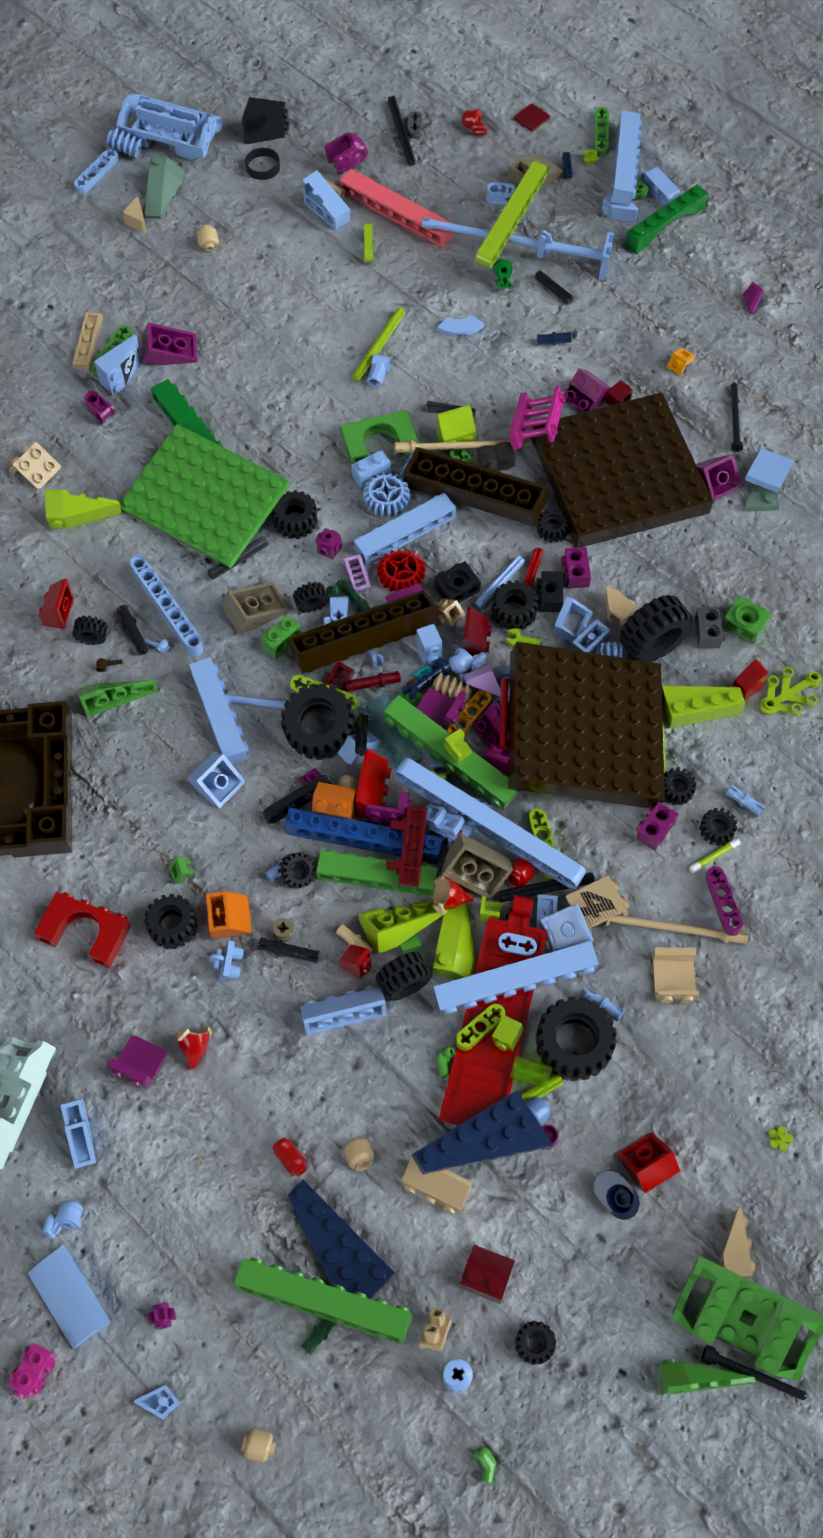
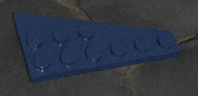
(490, 1135)
(339, 1249)

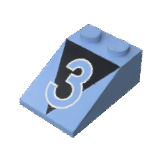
(118, 365)

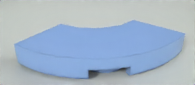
(460, 326)

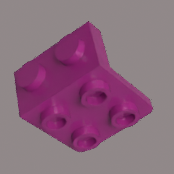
(442, 708)
(383, 815)
(138, 1062)

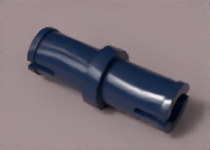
(554, 338)

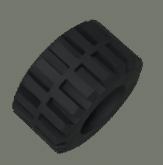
(299, 525)
(516, 593)
(163, 908)
(403, 976)

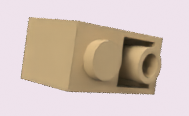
(618, 606)

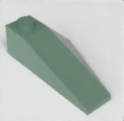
(163, 182)

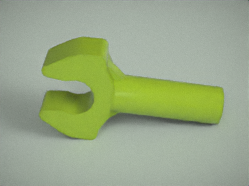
(519, 638)

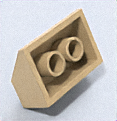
(437, 1187)

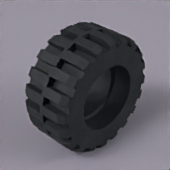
(656, 628)
(311, 699)
(576, 1012)

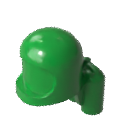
(503, 269)

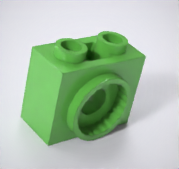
(745, 610)

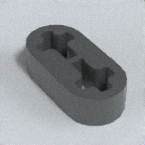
(415, 124)

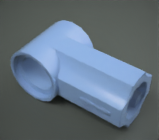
(379, 367)

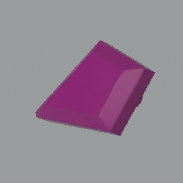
(753, 296)

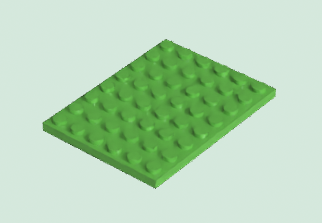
(204, 495)

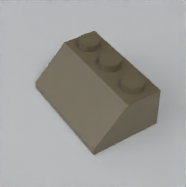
(476, 866)

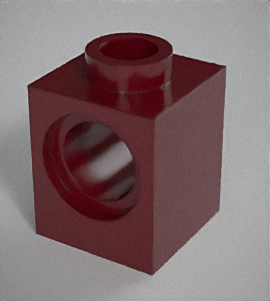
(618, 393)

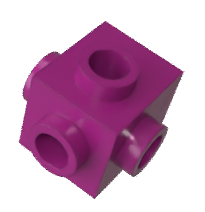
(328, 543)

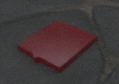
(531, 117)

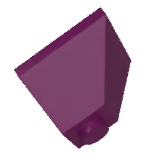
(720, 475)

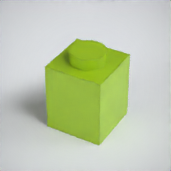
(507, 1033)

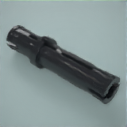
(129, 624)
(281, 948)

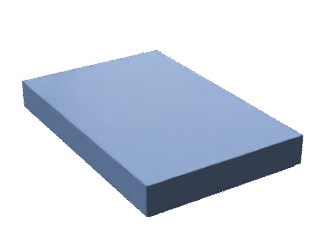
(769, 470)

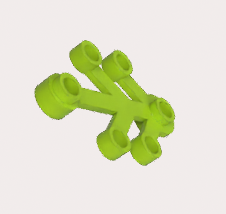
(789, 694)

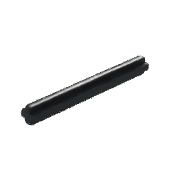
(540, 888)

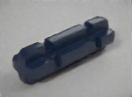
(567, 165)

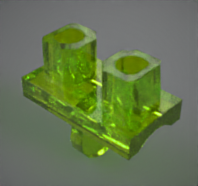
(531, 1072)

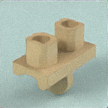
(435, 1330)

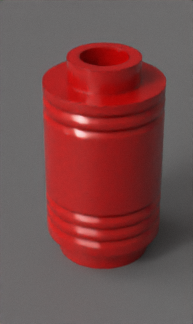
(290, 1157)

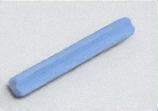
(505, 576)

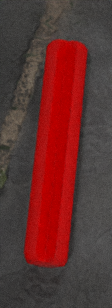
(533, 566)

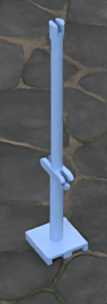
(543, 244)

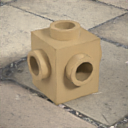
(449, 612)

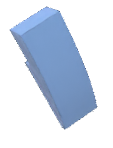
(78, 1133)

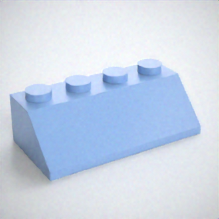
(343, 1010)

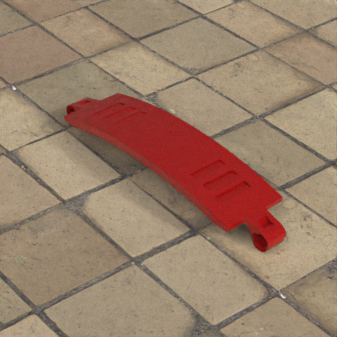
(483, 1073)

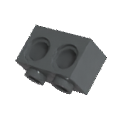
(705, 627)

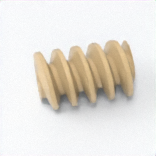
(450, 688)

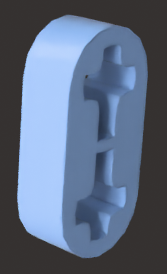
(519, 939)

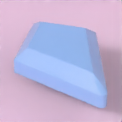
(159, 1402)

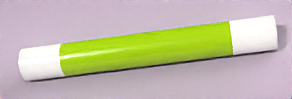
(714, 855)

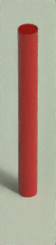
(504, 713)

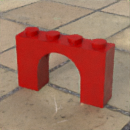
(65, 909)

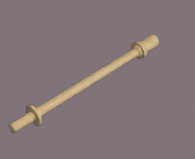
(404, 447)
(741, 938)

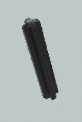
(250, 550)
(361, 734)

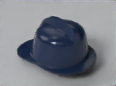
(616, 1195)

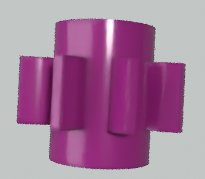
(161, 1316)

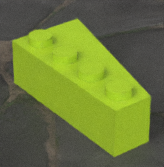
(699, 704)

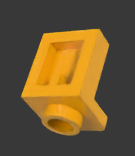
(679, 360)

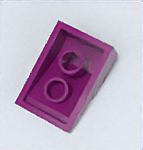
(168, 345)

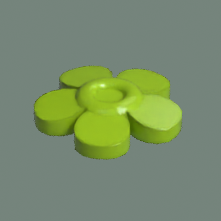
(779, 1138)

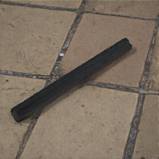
(401, 130)

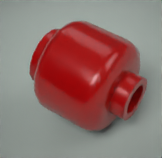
(522, 872)

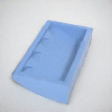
(69, 1297)

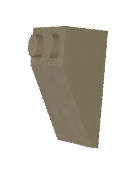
(254, 606)

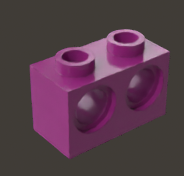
(578, 567)
(658, 826)

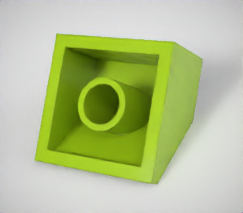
(456, 425)

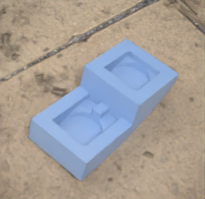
(443, 821)
(545, 906)

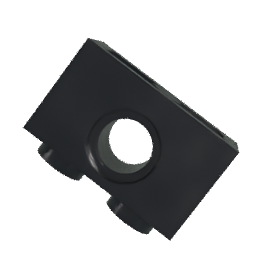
(550, 582)

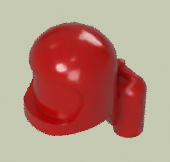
(472, 121)

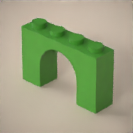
(355, 434)

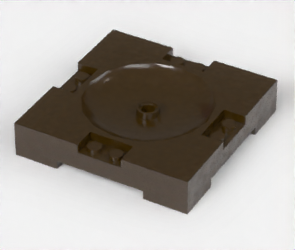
(36, 780)

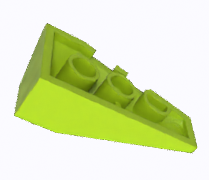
(393, 927)
(455, 946)

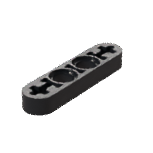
(293, 800)

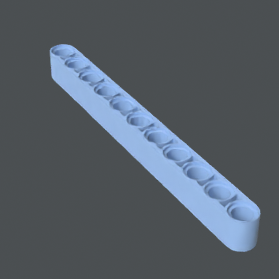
(490, 823)

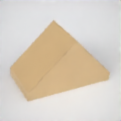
(134, 217)

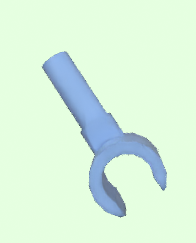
(162, 647)
(376, 658)

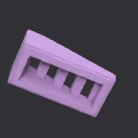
(353, 560)

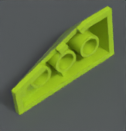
(71, 510)

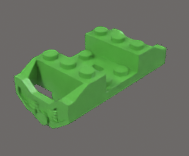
(749, 1318)

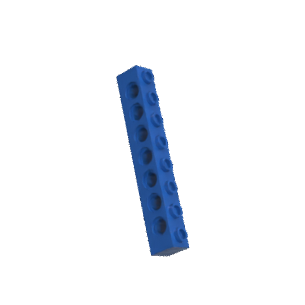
(355, 834)

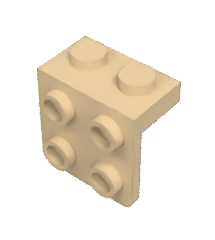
(35, 465)

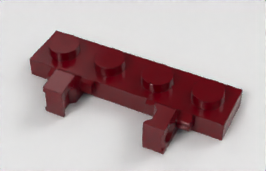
(410, 863)

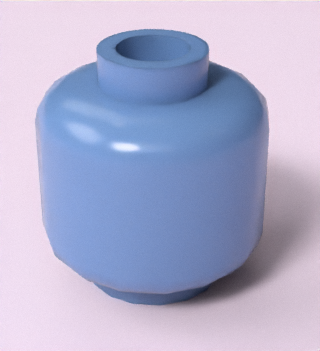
(539, 1108)

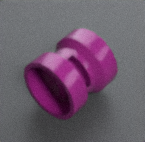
(552, 1134)

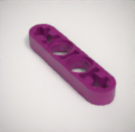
(726, 900)

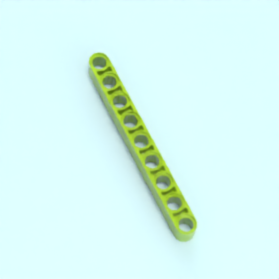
(511, 214)

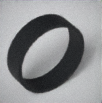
(266, 174)

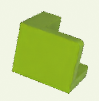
(457, 746)
(489, 909)

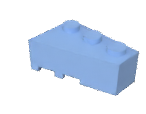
(325, 201)

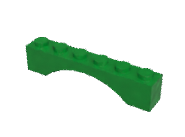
(686, 204)

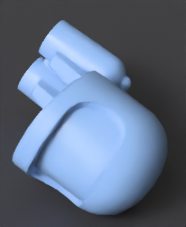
(462, 661)
(67, 1217)

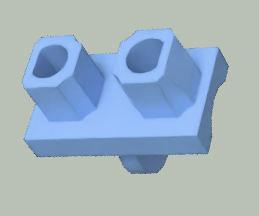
(230, 953)

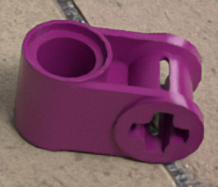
(98, 406)

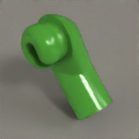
(416, 700)
(443, 1060)
(488, 1462)

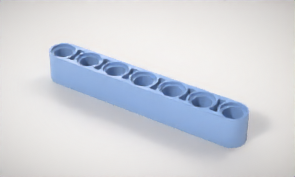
(168, 612)

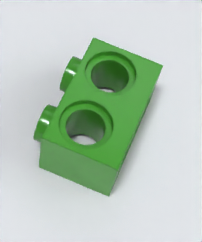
(276, 641)

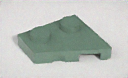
(762, 500)

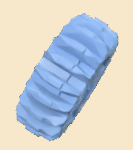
(396, 490)

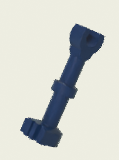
(440, 665)

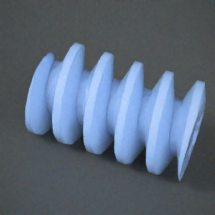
(124, 143)
(458, 1366)

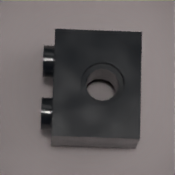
(461, 575)

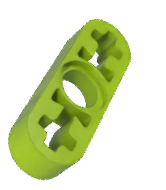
(368, 242)
(465, 1032)

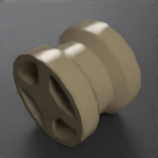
(283, 934)

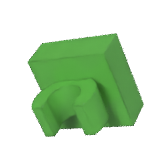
(179, 869)

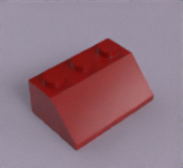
(372, 782)

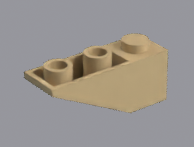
(736, 1248)

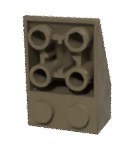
(519, 168)

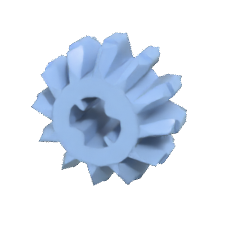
(612, 649)

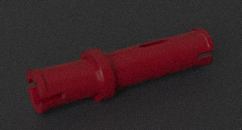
(372, 681)

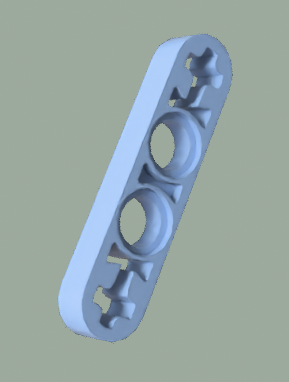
(85, 183)

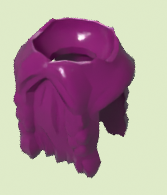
(346, 152)

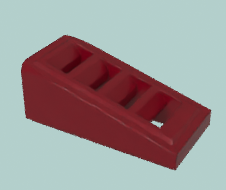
(340, 666)

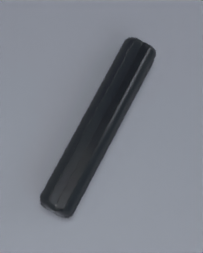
(554, 287)
(443, 407)

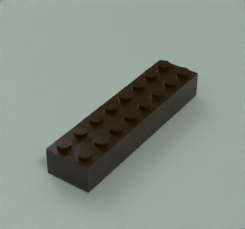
(476, 486)
(363, 631)

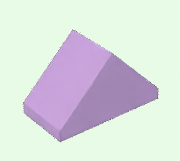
(483, 679)

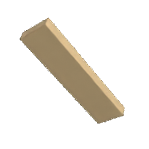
(87, 340)

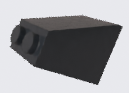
(264, 120)

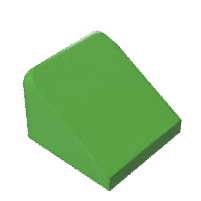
(411, 945)

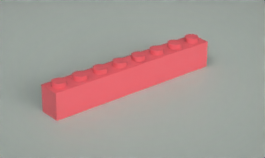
(393, 206)

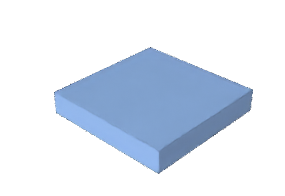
(566, 928)

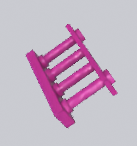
(523, 413)

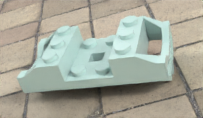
(19, 1087)

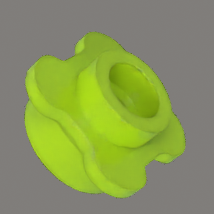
(590, 157)

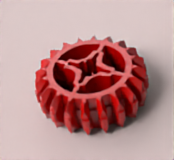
(398, 565)

